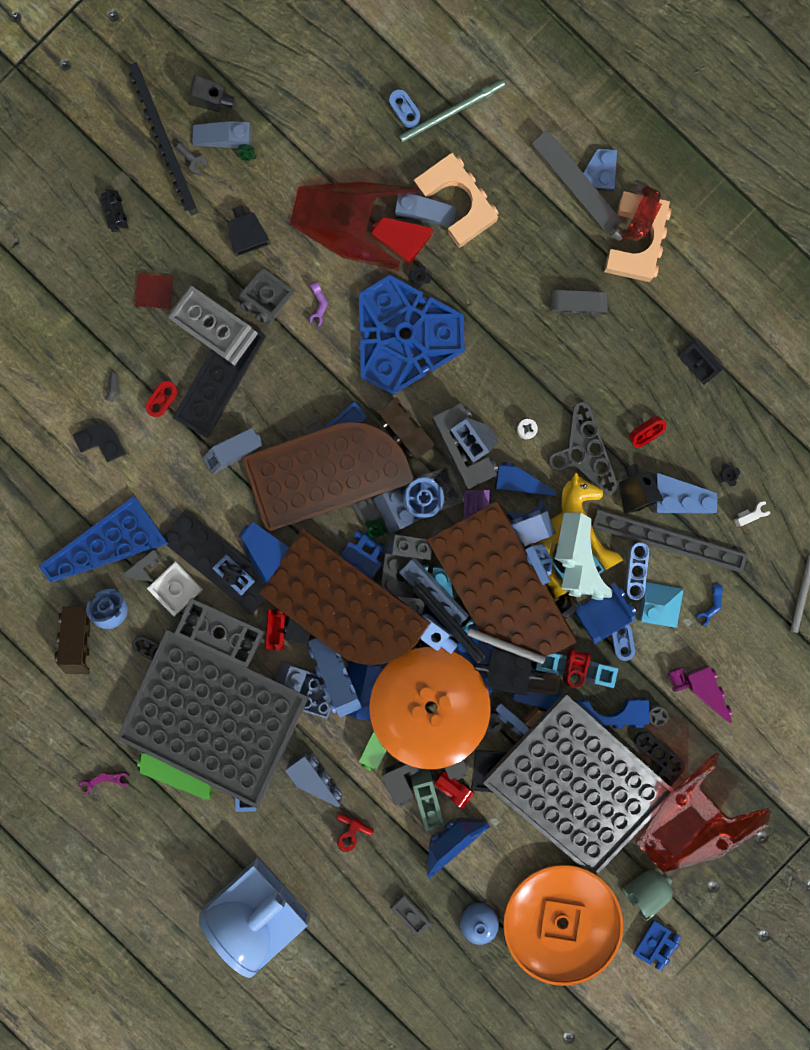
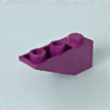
(704, 685)

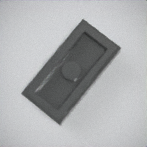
(410, 915)

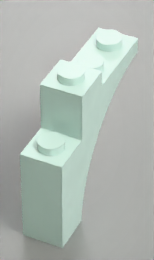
(576, 555)

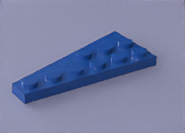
(114, 538)

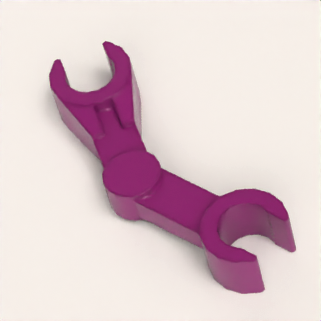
(115, 778)

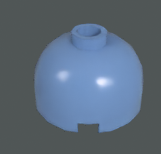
(423, 497)
(107, 609)
(479, 923)

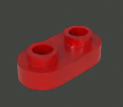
(159, 397)
(647, 431)

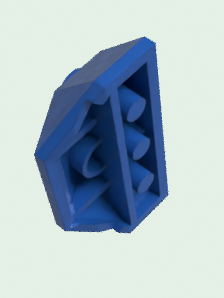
(452, 841)

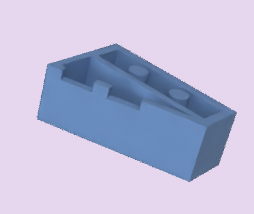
(683, 497)

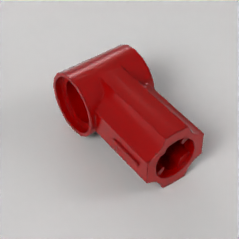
(457, 792)

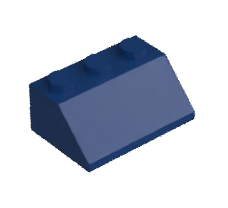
(363, 680)

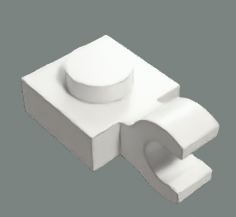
(746, 516)

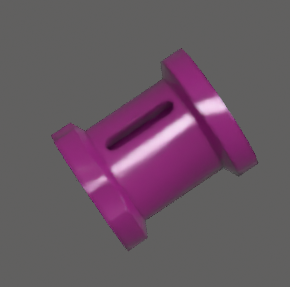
(677, 679)

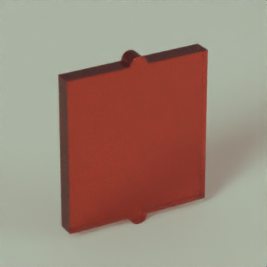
(154, 291)

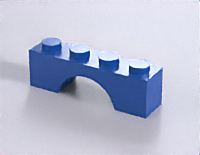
(633, 712)

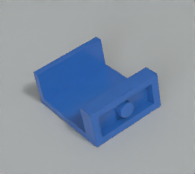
(606, 616)

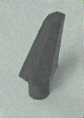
(112, 386)

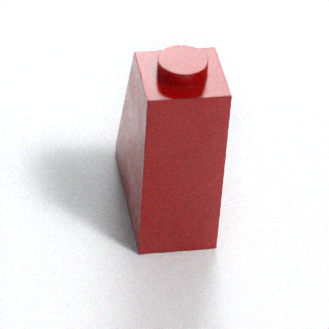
(401, 237)

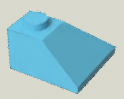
(660, 605)

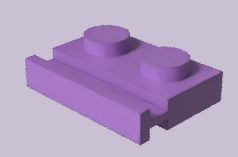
(475, 501)

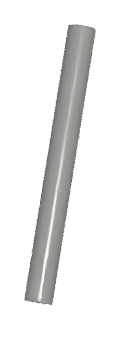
(801, 598)
(506, 646)

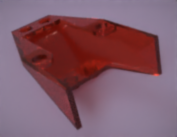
(340, 217)
(694, 828)

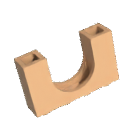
(451, 173)
(640, 265)

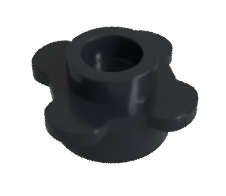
(421, 270)
(734, 475)

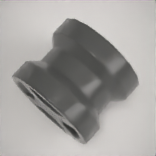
(660, 717)
(494, 719)

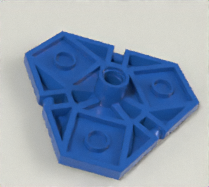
(392, 360)

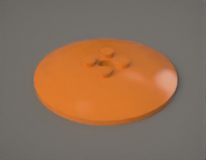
(424, 737)
(569, 952)

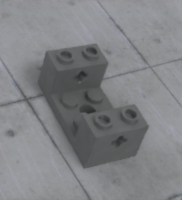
(471, 475)
(396, 555)
(240, 637)
(399, 784)

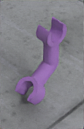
(322, 300)

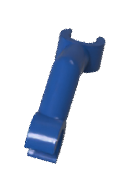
(717, 591)

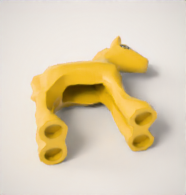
(573, 495)

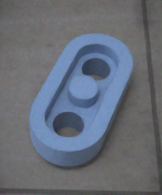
(405, 109)
(624, 640)

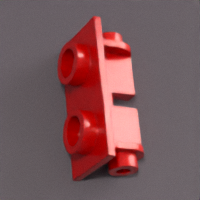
(274, 629)

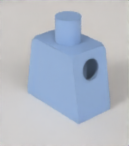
(436, 627)

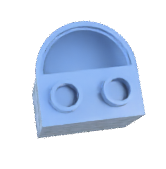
(252, 919)

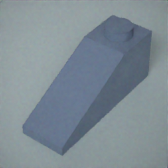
(222, 134)
(424, 210)

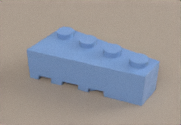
(534, 528)
(335, 677)

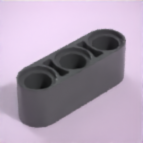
(579, 302)

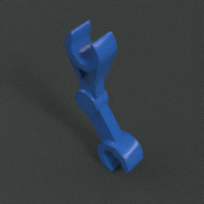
(525, 516)

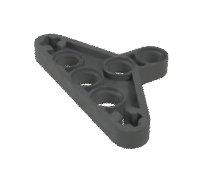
(582, 442)

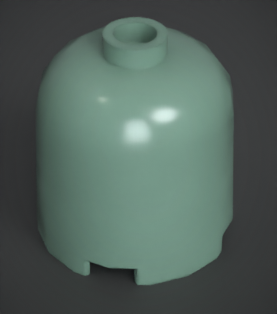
(649, 892)

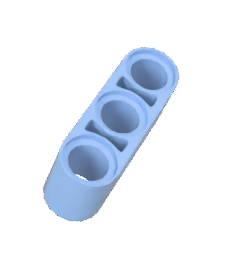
(630, 579)

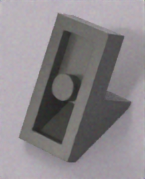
(139, 570)

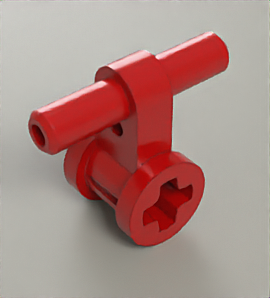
(355, 824)

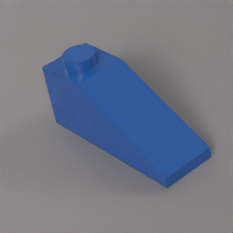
(516, 480)

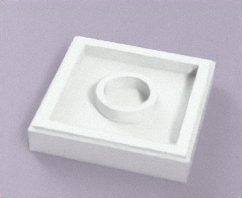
(174, 588)

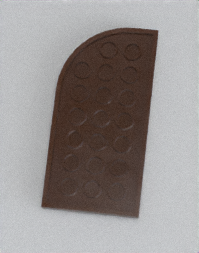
(325, 472)
(499, 584)
(342, 604)

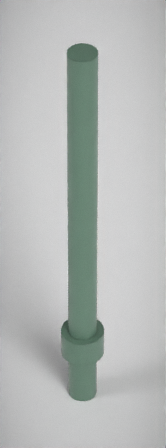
(485, 92)

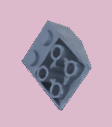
(393, 511)
(308, 683)
(310, 778)

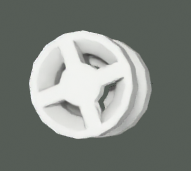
(524, 430)

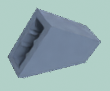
(474, 437)
(232, 450)

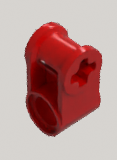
(576, 666)

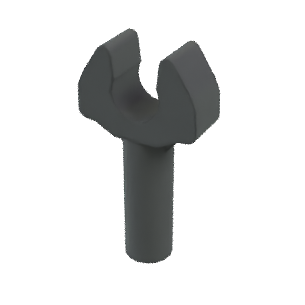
(192, 159)

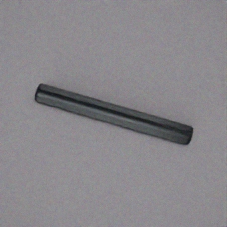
(449, 622)

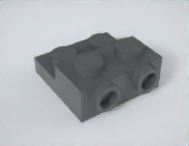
(265, 296)

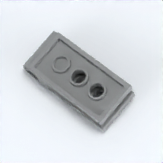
(212, 324)

